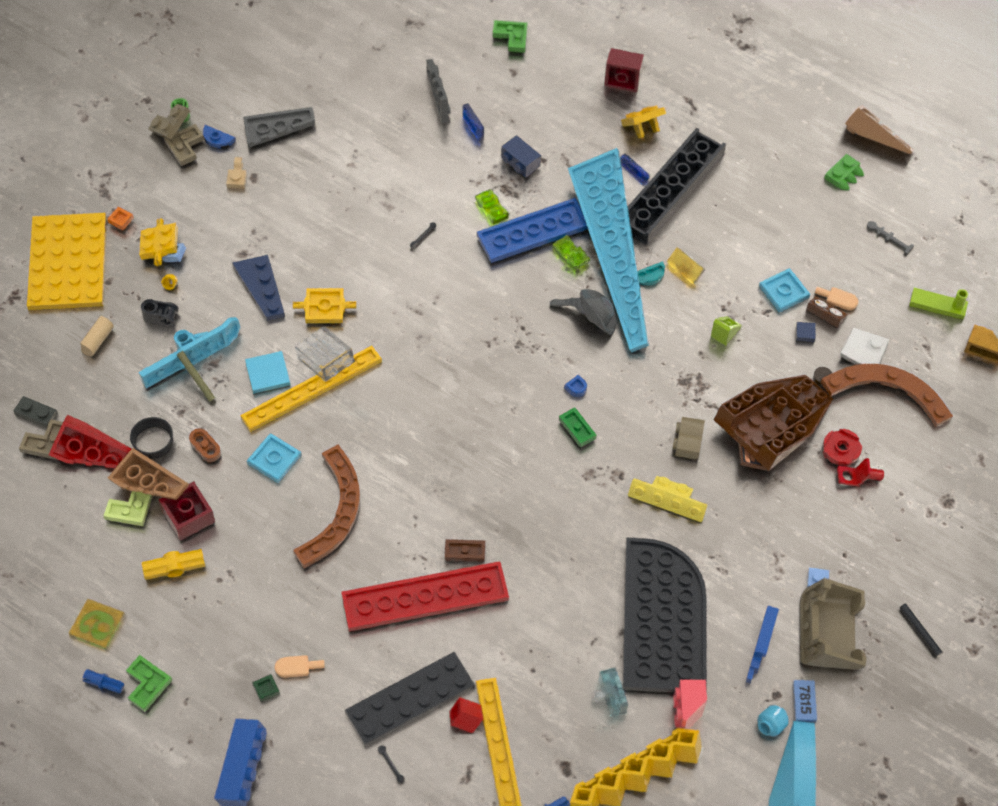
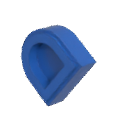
(576, 387)

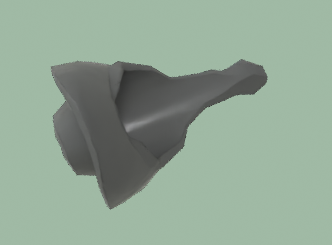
(594, 306)

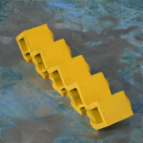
(636, 769)

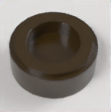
(820, 373)

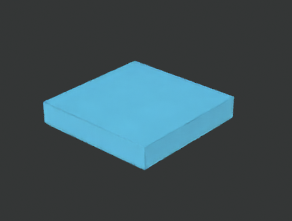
(784, 290)
(267, 372)
(274, 458)

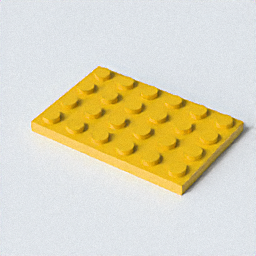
(67, 261)

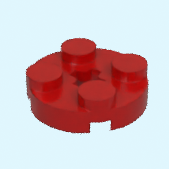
(842, 457)

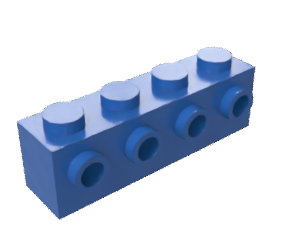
(240, 763)

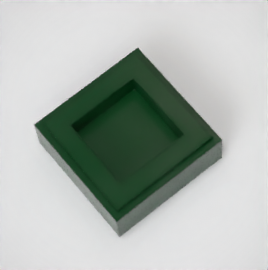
(266, 688)

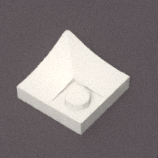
(864, 347)

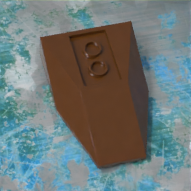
(774, 417)

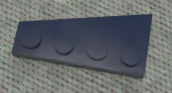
(261, 285)

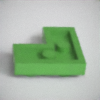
(514, 31)
(152, 682)

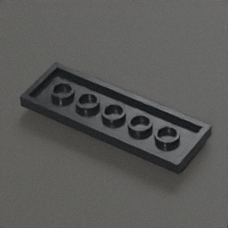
(409, 699)

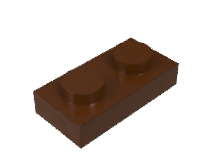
(465, 550)

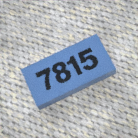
(804, 700)

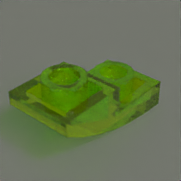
(491, 207)
(571, 254)

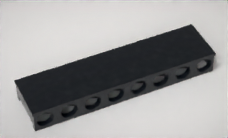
(673, 185)

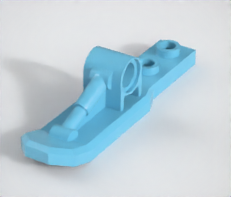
(195, 347)

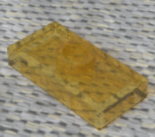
(686, 265)

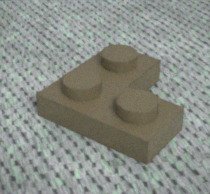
(168, 126)
(181, 143)
(39, 444)

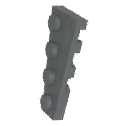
(438, 90)
(272, 125)

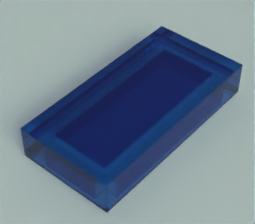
(473, 121)

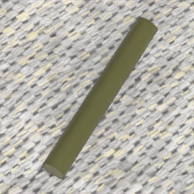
(195, 375)

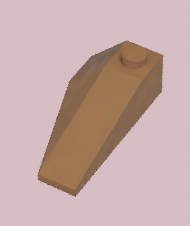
(866, 125)

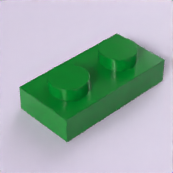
(577, 427)

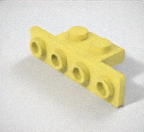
(668, 496)

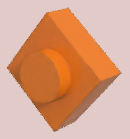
(120, 218)

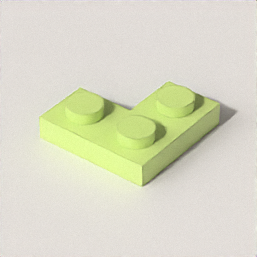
(129, 512)

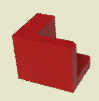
(466, 715)

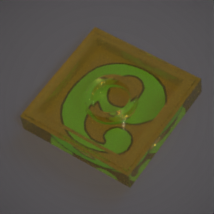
(96, 624)

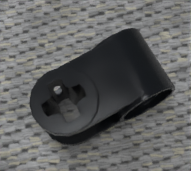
(159, 312)

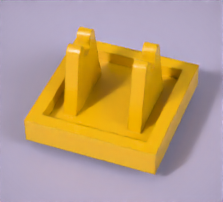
(647, 113)

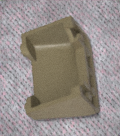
(829, 625)

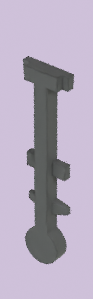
(889, 236)

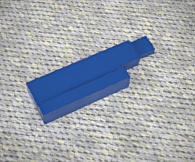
(763, 641)

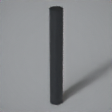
(921, 630)

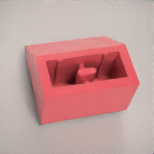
(689, 702)

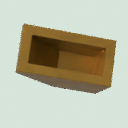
(983, 343)

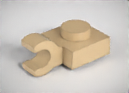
(237, 176)

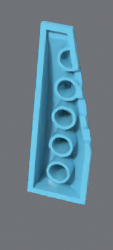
(797, 771)

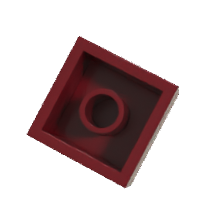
(623, 70)
(188, 512)

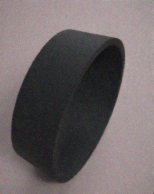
(148, 423)

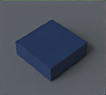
(805, 331)

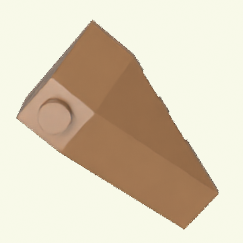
(145, 476)

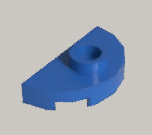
(217, 138)

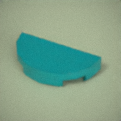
(652, 274)

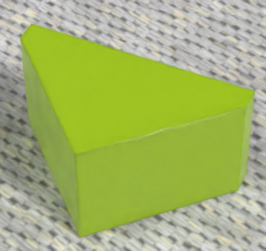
(724, 329)

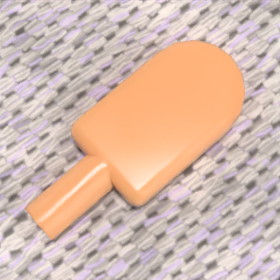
(839, 298)
(296, 666)

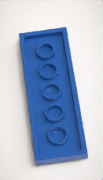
(532, 230)

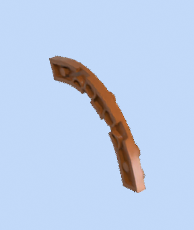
(894, 378)
(346, 512)

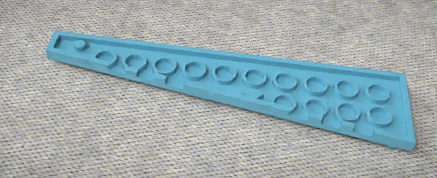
(605, 210)

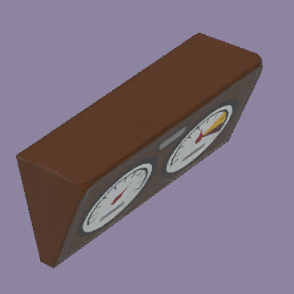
(826, 311)

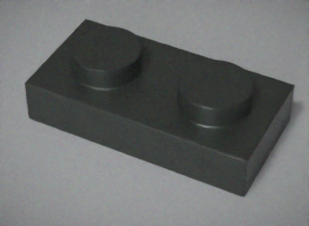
(35, 411)

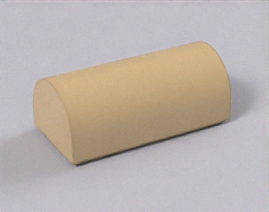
(96, 336)

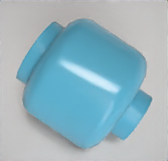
(772, 720)

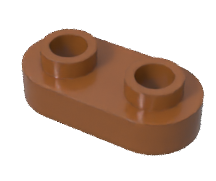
(206, 446)

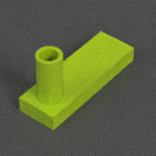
(940, 303)

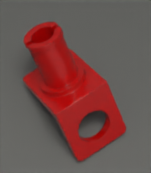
(859, 474)

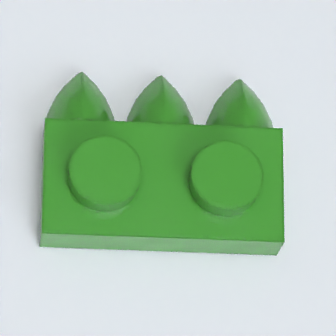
(844, 172)

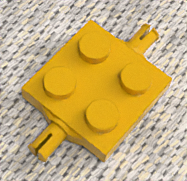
(158, 241)
(324, 305)

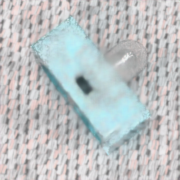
(611, 692)

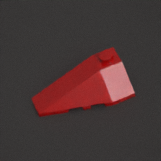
(87, 445)

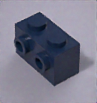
(520, 156)

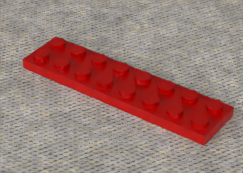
(424, 596)

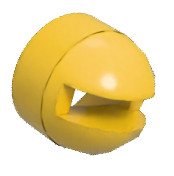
(166, 280)

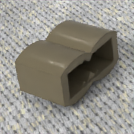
(689, 438)

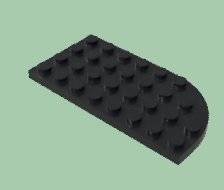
(662, 617)

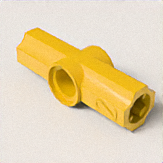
(173, 564)

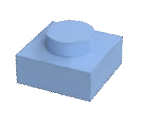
(175, 257)
(816, 575)

